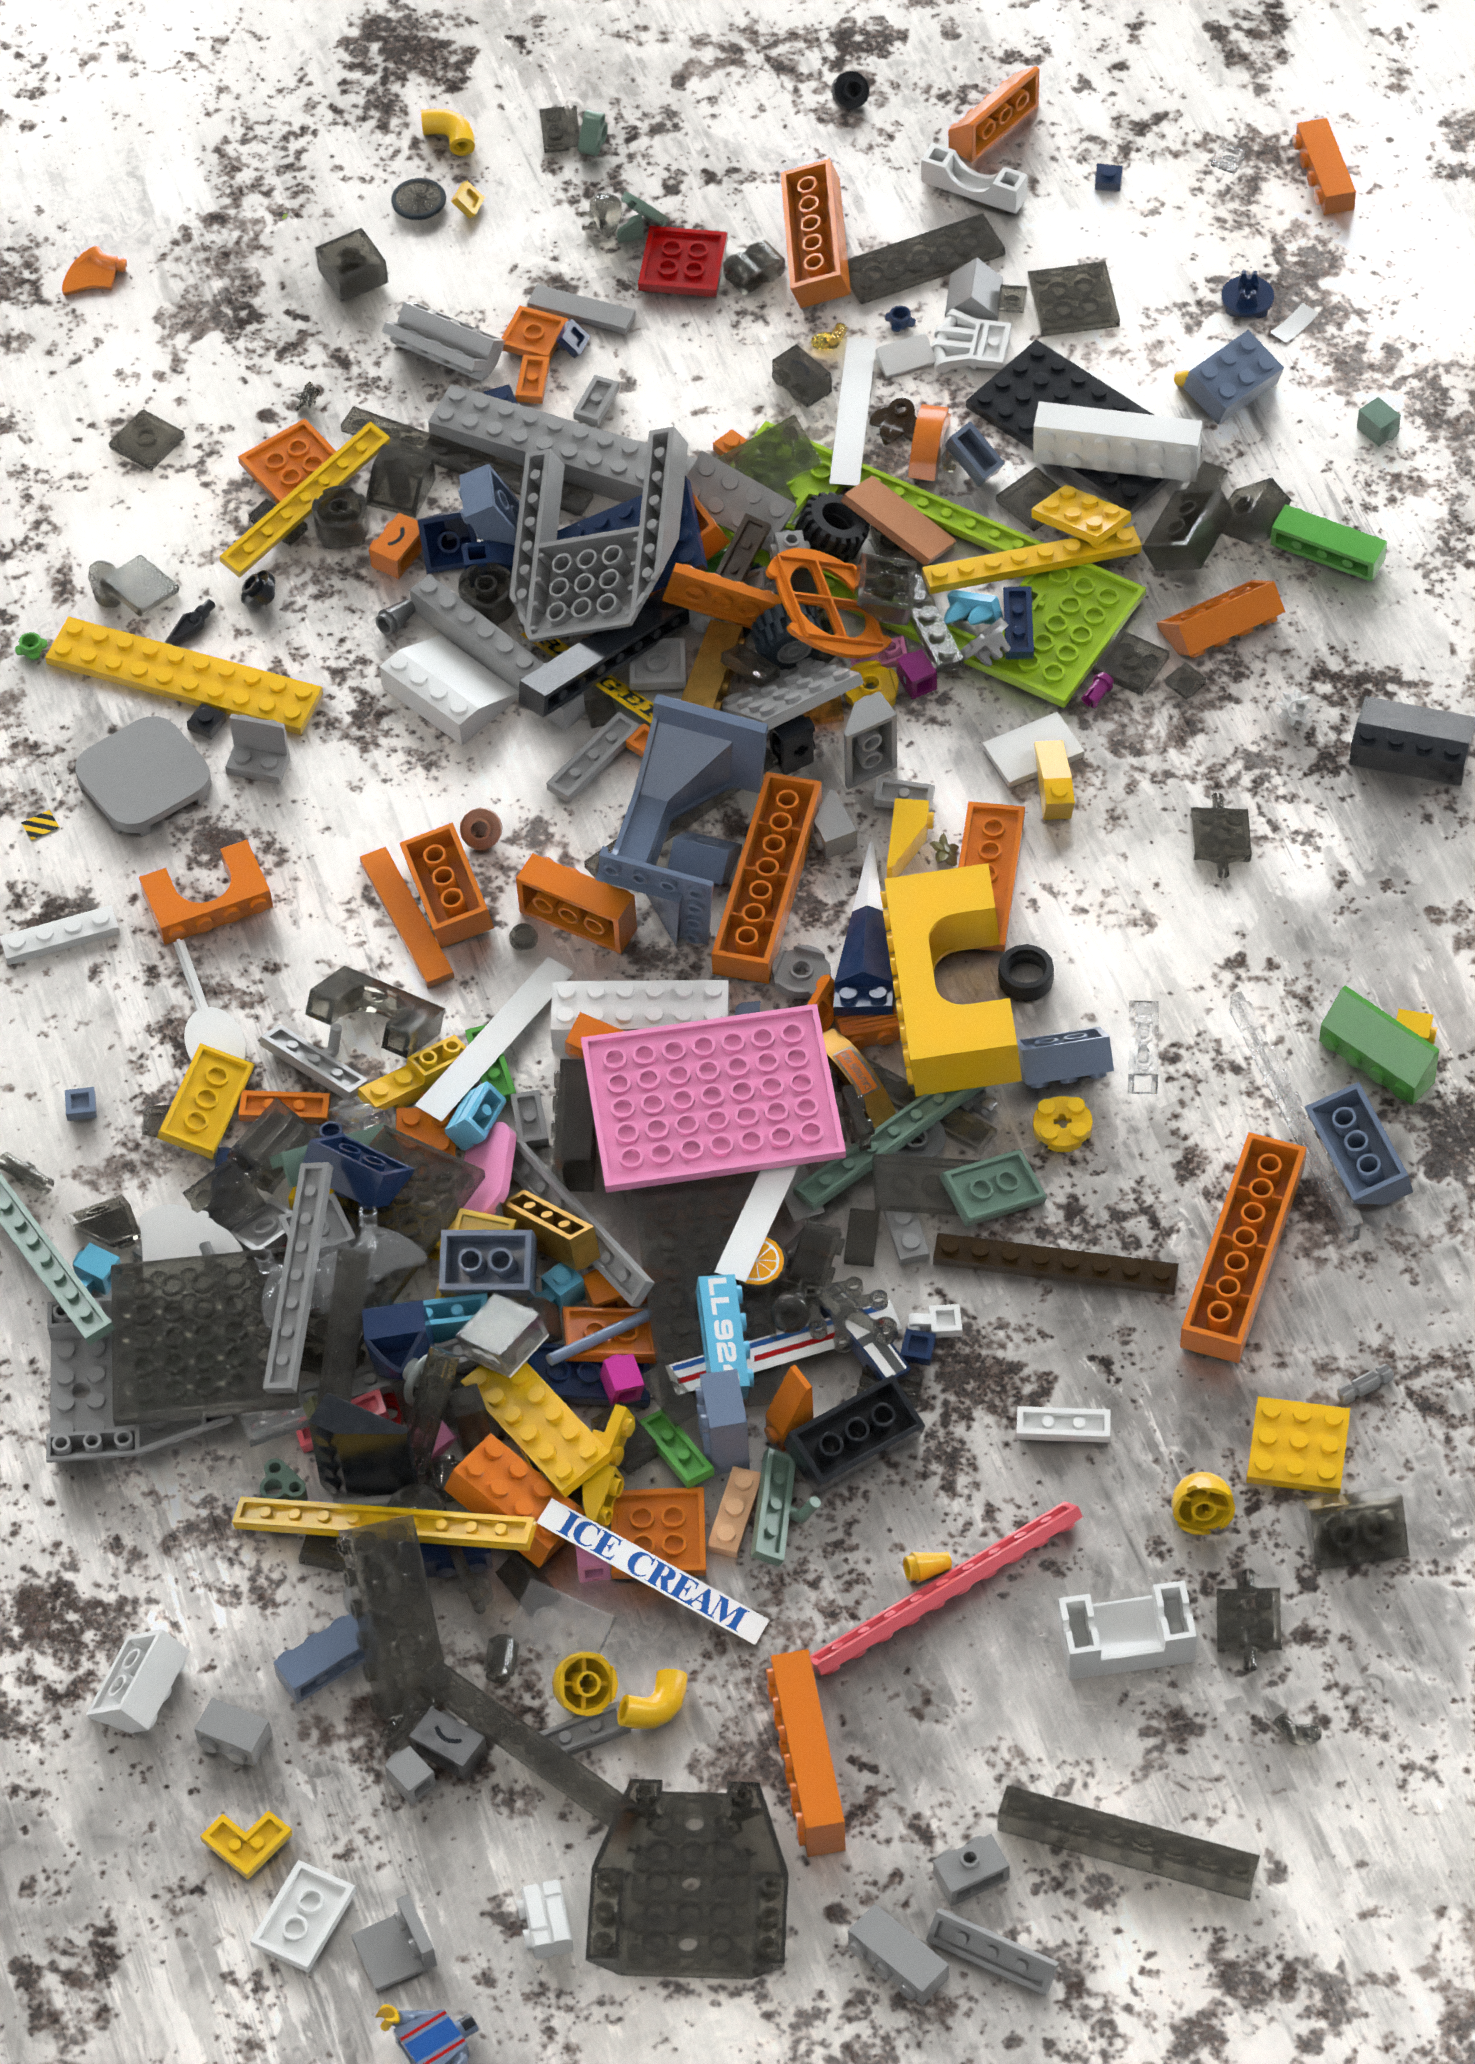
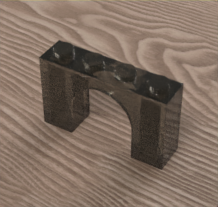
(411, 1018)

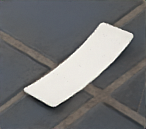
(1295, 323)

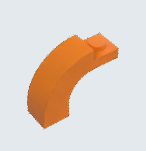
(928, 441)

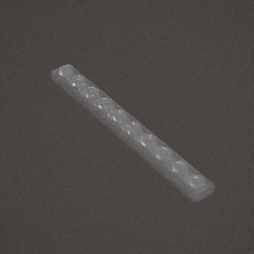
(1300, 1125)

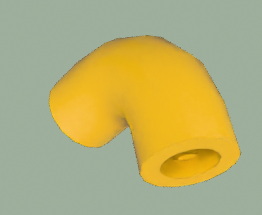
(451, 125)
(659, 1707)

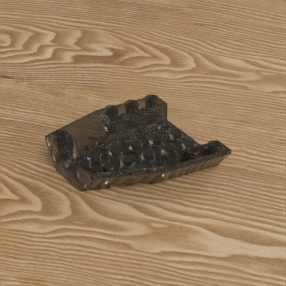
(645, 1912)

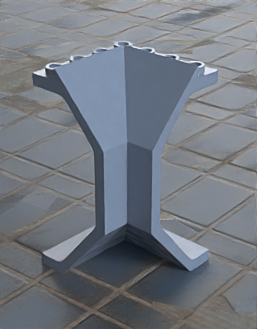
(685, 762)

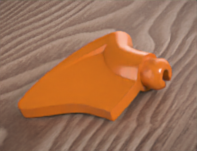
(92, 271)

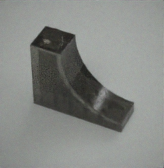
(468, 1418)

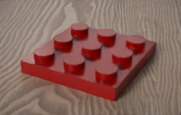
(682, 261)

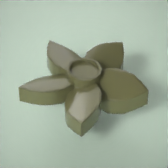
(945, 851)

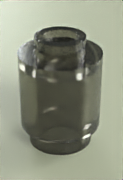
(501, 1658)

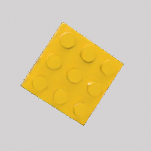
(1298, 1445)

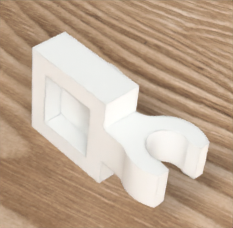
(941, 1320)

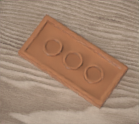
(898, 520)

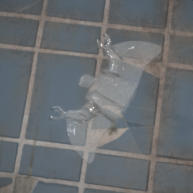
(387, 1250)

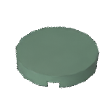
(644, 209)

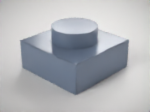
(80, 1103)

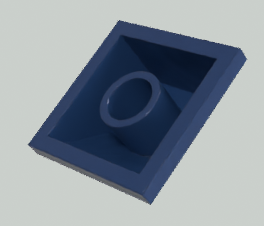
(442, 540)

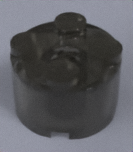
(340, 517)
(487, 591)

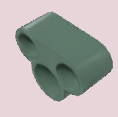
(592, 132)
(284, 1479)

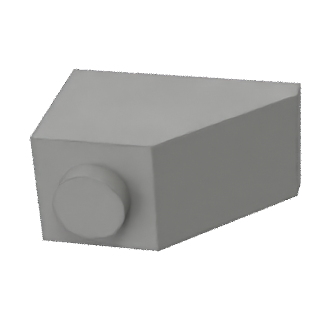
(833, 828)

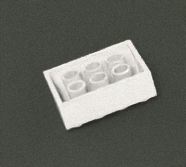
(446, 687)

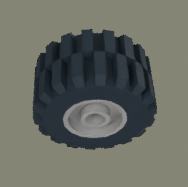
(776, 643)

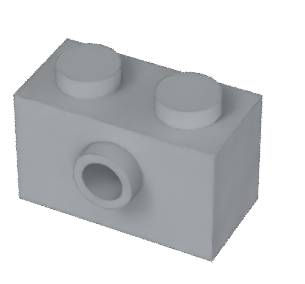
(970, 1869)

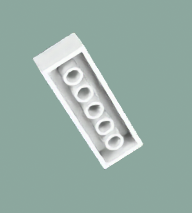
(1117, 441)
(636, 1003)

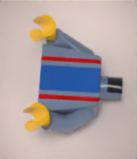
(429, 2034)

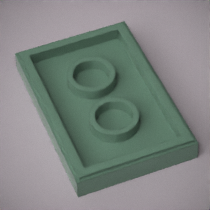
(993, 1187)

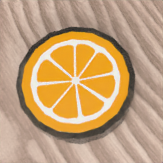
(768, 1267)

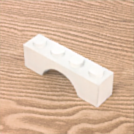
(945, 170)

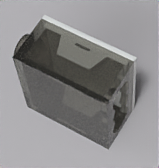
(502, 1335)

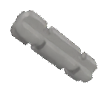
(1365, 1384)

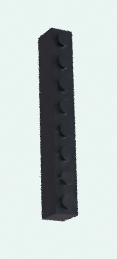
(599, 656)

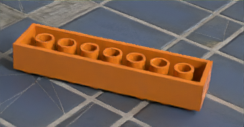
(766, 878)
(1243, 1248)

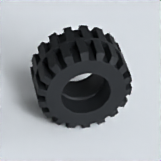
(832, 526)

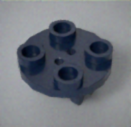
(1247, 296)

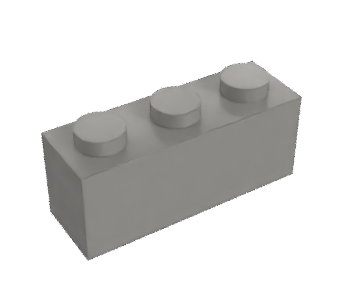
(897, 1955)

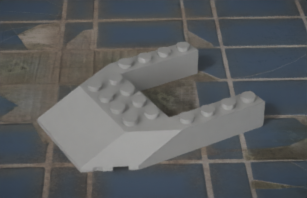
(598, 577)

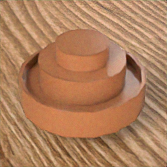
(481, 828)

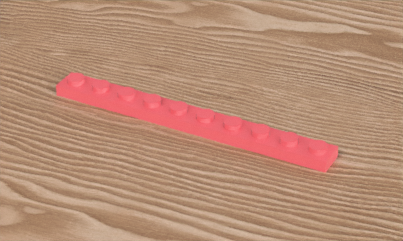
(954, 1582)

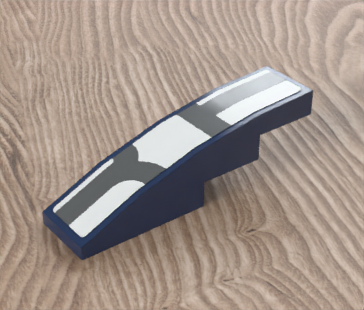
(881, 1358)

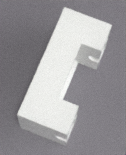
(1127, 1632)

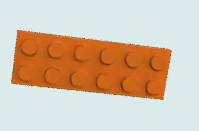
(994, 837)

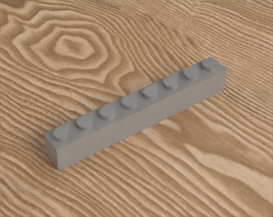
(483, 641)

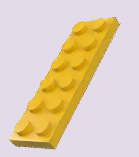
(541, 1425)

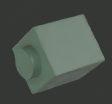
(1378, 421)

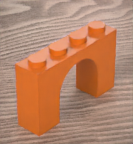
(182, 918)

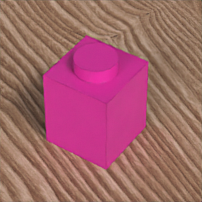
(621, 1379)

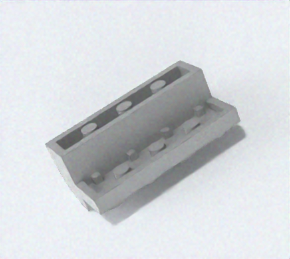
(445, 340)

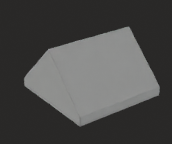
(974, 290)

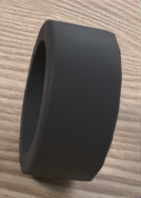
(1025, 954)

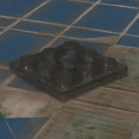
(1073, 298)

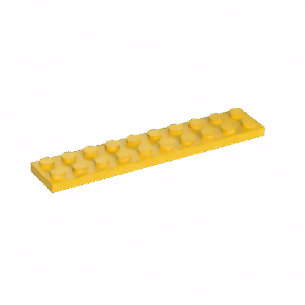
(182, 674)

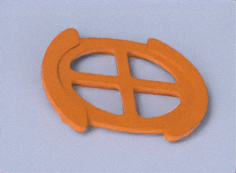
(781, 568)

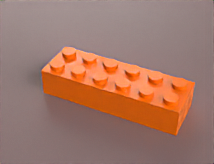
(815, 233)
(805, 1753)

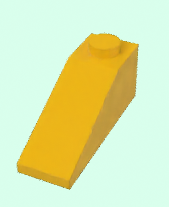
(1054, 780)
(908, 833)

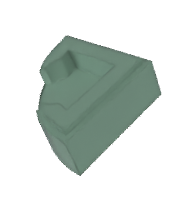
(631, 230)

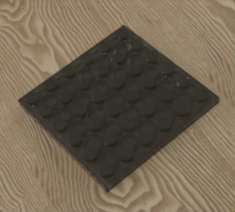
(191, 1339)

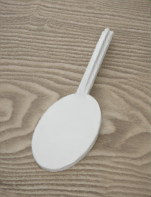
(208, 1024)

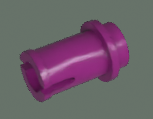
(1101, 684)

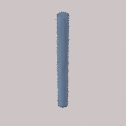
(597, 1337)

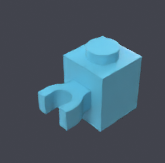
(94, 1268)
(562, 1286)

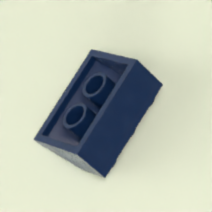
(359, 1170)

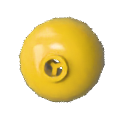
(1202, 1503)
(584, 1683)

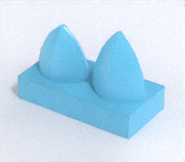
(972, 607)

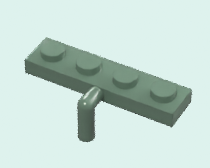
(775, 1507)

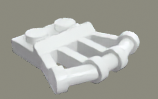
(987, 348)

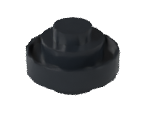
(850, 90)
(258, 590)

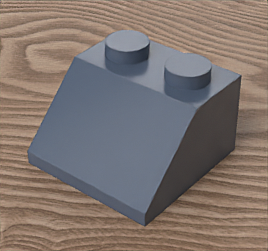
(704, 857)

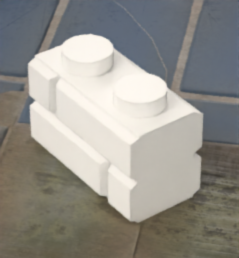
(546, 1920)

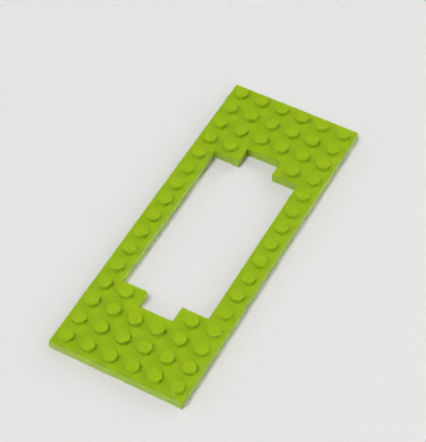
(1072, 610)

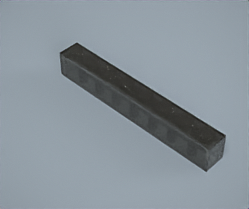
(1128, 1843)

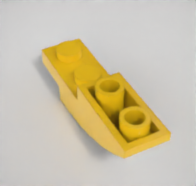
(417, 1076)
(608, 1483)

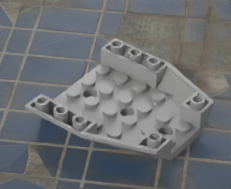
(85, 1426)

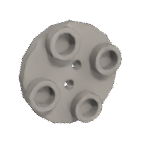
(988, 643)

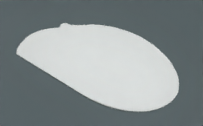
(178, 1231)

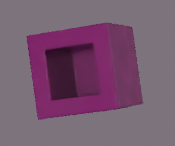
(916, 673)

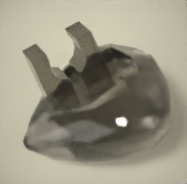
(606, 213)

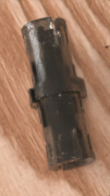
(26, 1173)

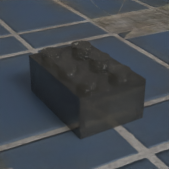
(1187, 529)

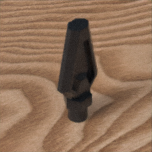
(190, 623)

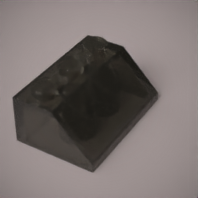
(1356, 1527)

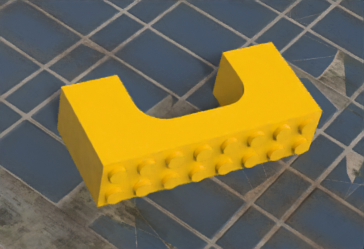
(947, 1042)

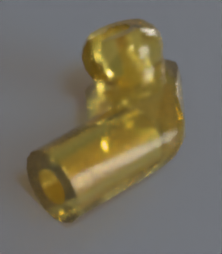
(829, 340)

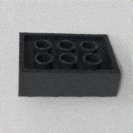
(1412, 740)
(360, 1450)

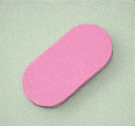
(496, 1158)

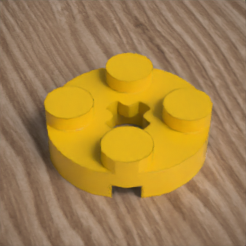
(879, 676)
(1062, 1108)

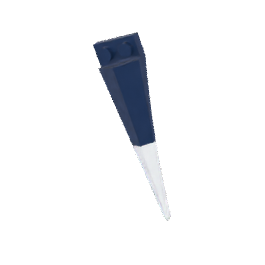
(864, 969)

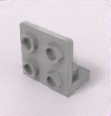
(258, 749)
(395, 1946)

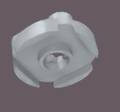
(795, 985)

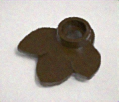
(895, 423)

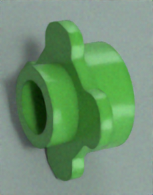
(31, 645)

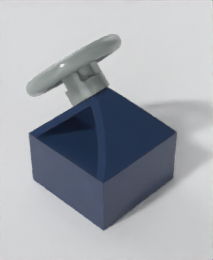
(399, 1342)

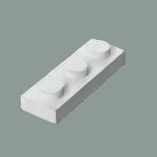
(1063, 1424)

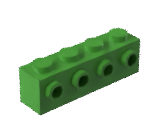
(1328, 542)

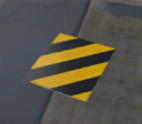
(40, 825)

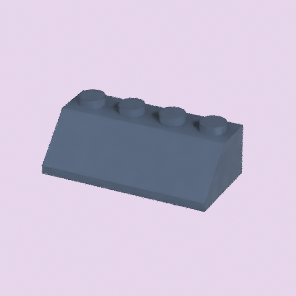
(1359, 1147)

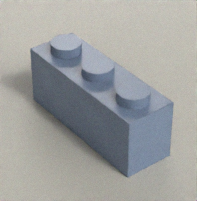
(320, 1659)

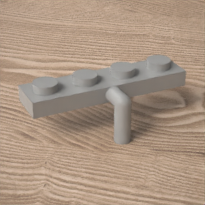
(313, 1061)

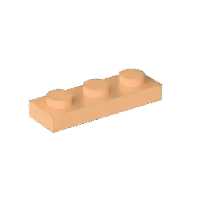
(734, 1512)

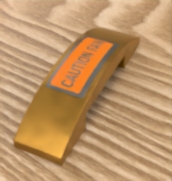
(855, 1070)

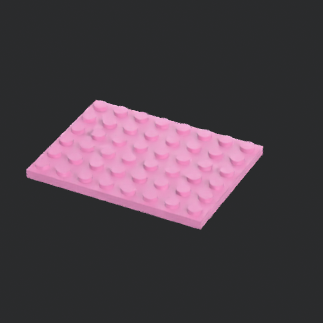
(712, 1098)

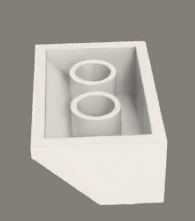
(139, 1681)

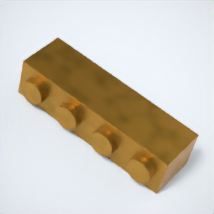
(709, 678)
(557, 1231)

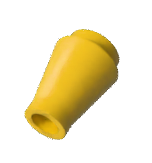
(924, 1565)

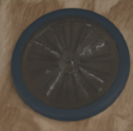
(418, 199)

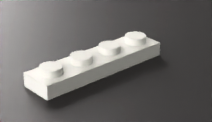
(59, 935)

